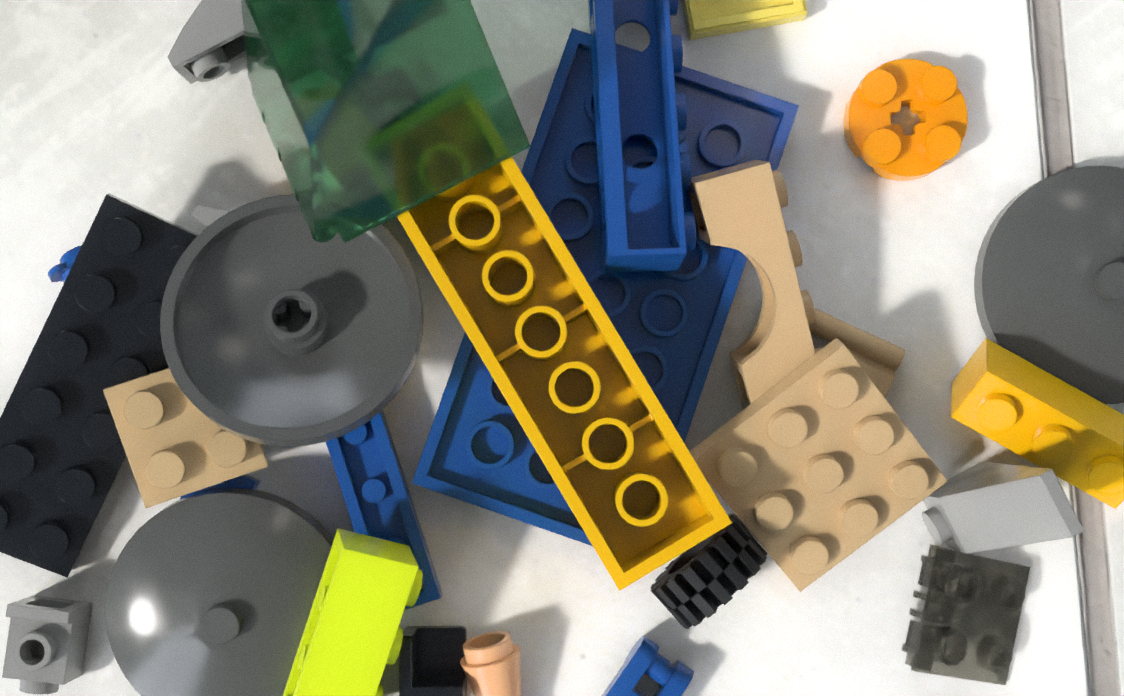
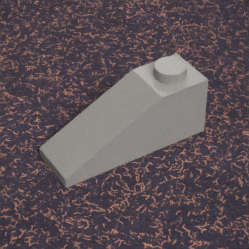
(999, 508)

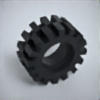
(709, 574)

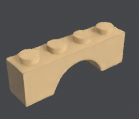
(743, 212)

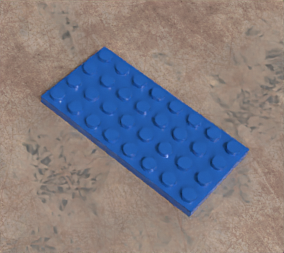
(662, 316)

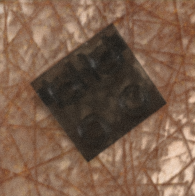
(966, 616)

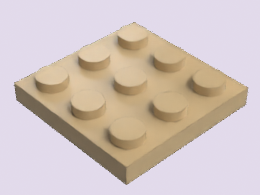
(818, 465)

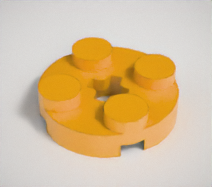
(928, 93)

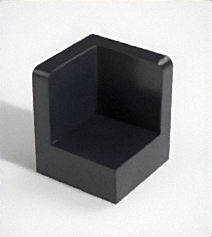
(432, 661)

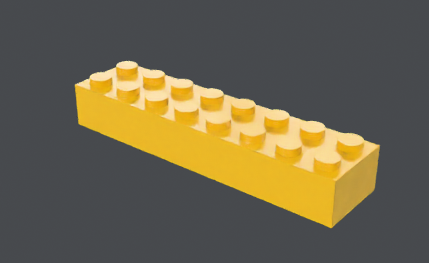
(565, 372)

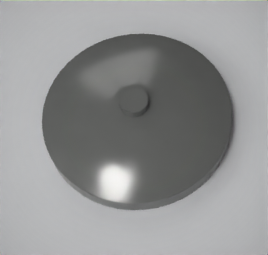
(1056, 279)
(290, 331)
(215, 594)

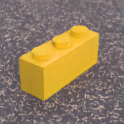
(1042, 420)

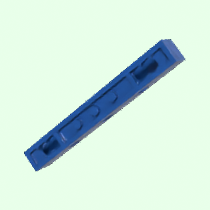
(633, 97)

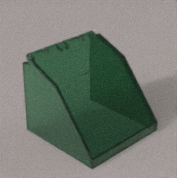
(376, 104)

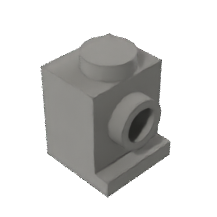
(62, 631)

